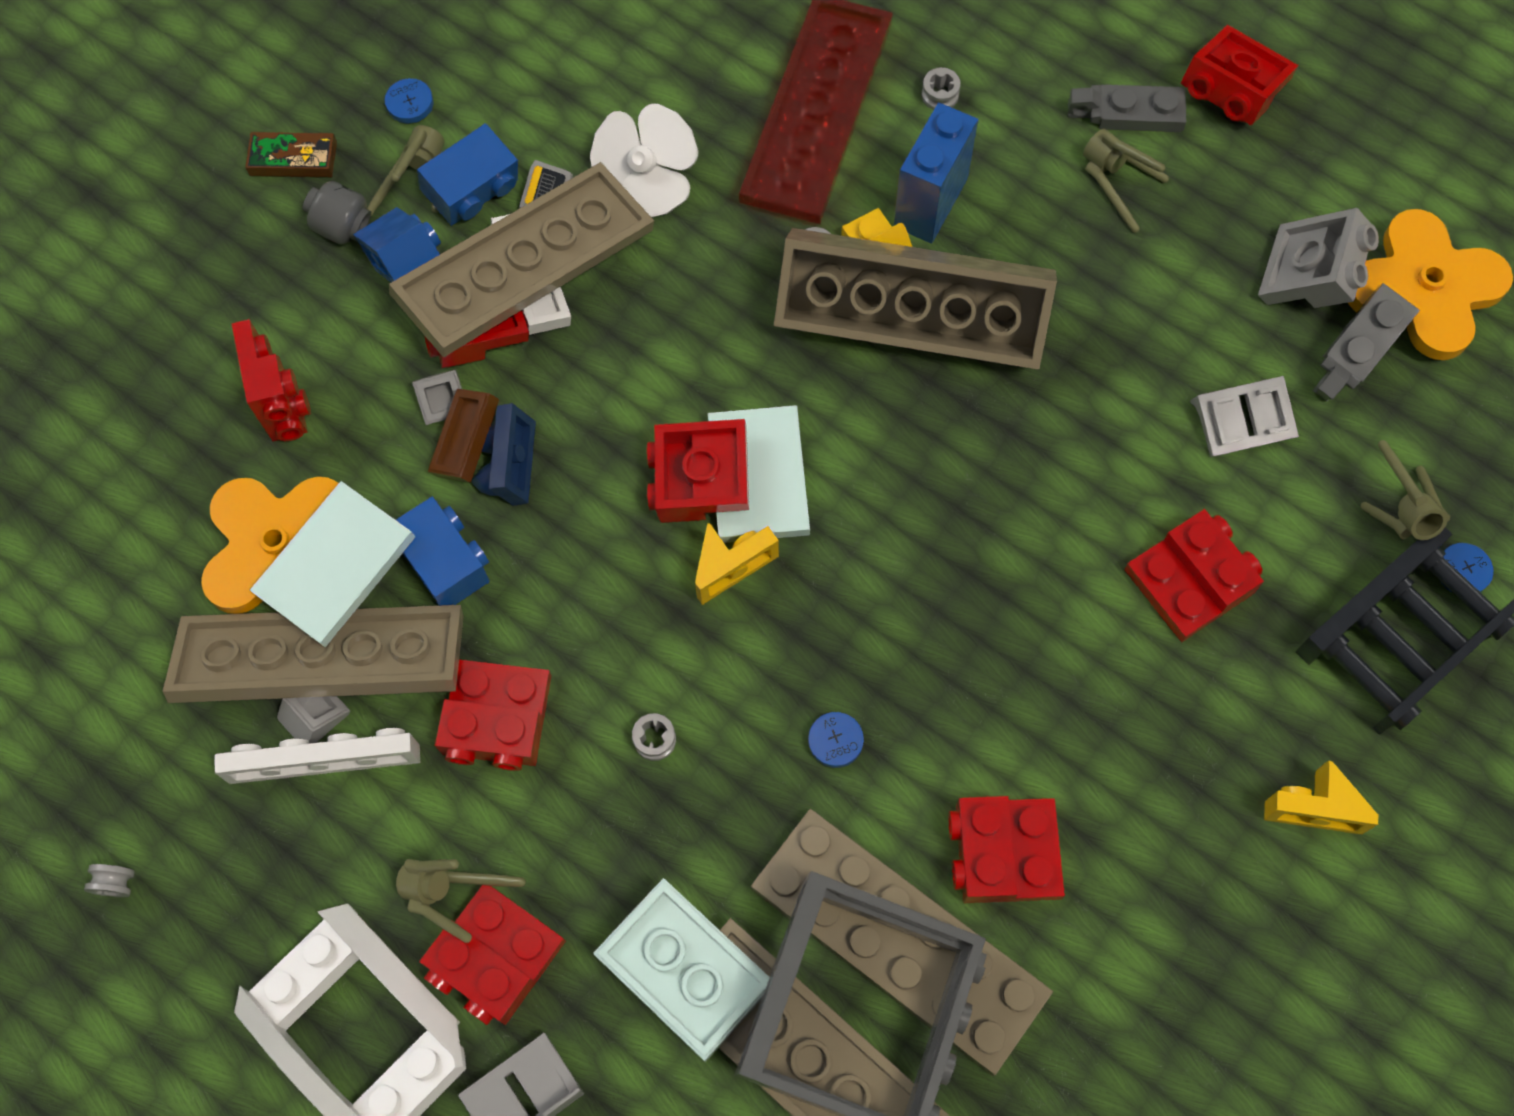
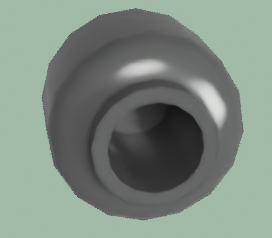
(336, 212)

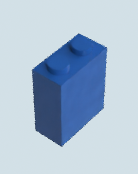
(935, 172)

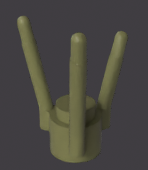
(421, 147)
(1110, 154)
(1418, 511)
(429, 882)

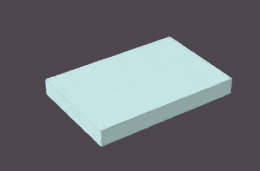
(774, 475)
(333, 563)
(683, 969)

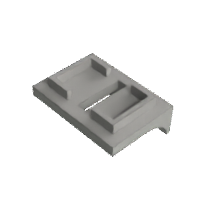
(1225, 422)
(540, 1074)

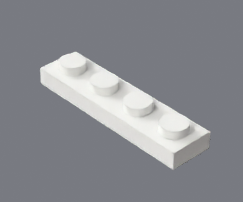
(300, 758)

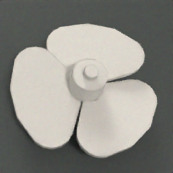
(639, 167)

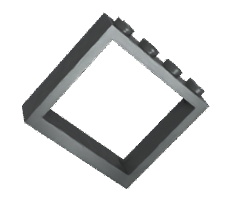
(951, 1017)

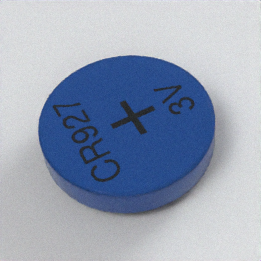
(409, 100)
(1471, 563)
(835, 739)

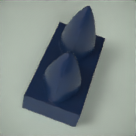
(511, 446)

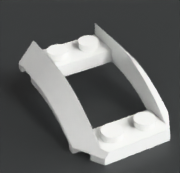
(307, 974)

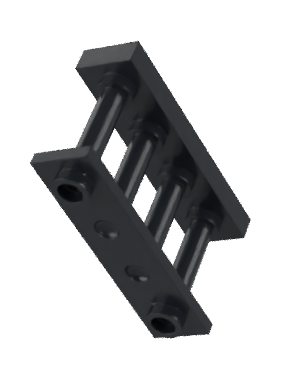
(1364, 613)

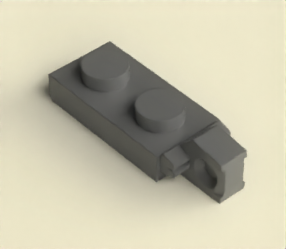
(1130, 107)
(1364, 341)

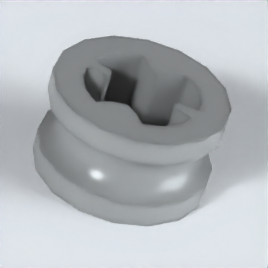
(939, 78)
(639, 737)
(109, 880)

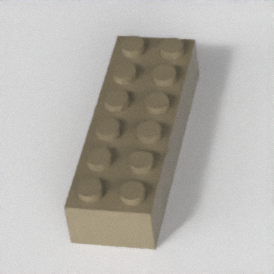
(915, 298)

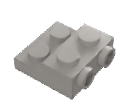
(1319, 259)

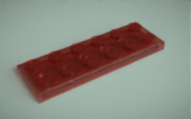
(816, 109)

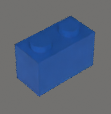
(468, 175)
(398, 243)
(440, 554)

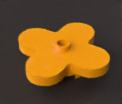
(1436, 281)
(257, 533)

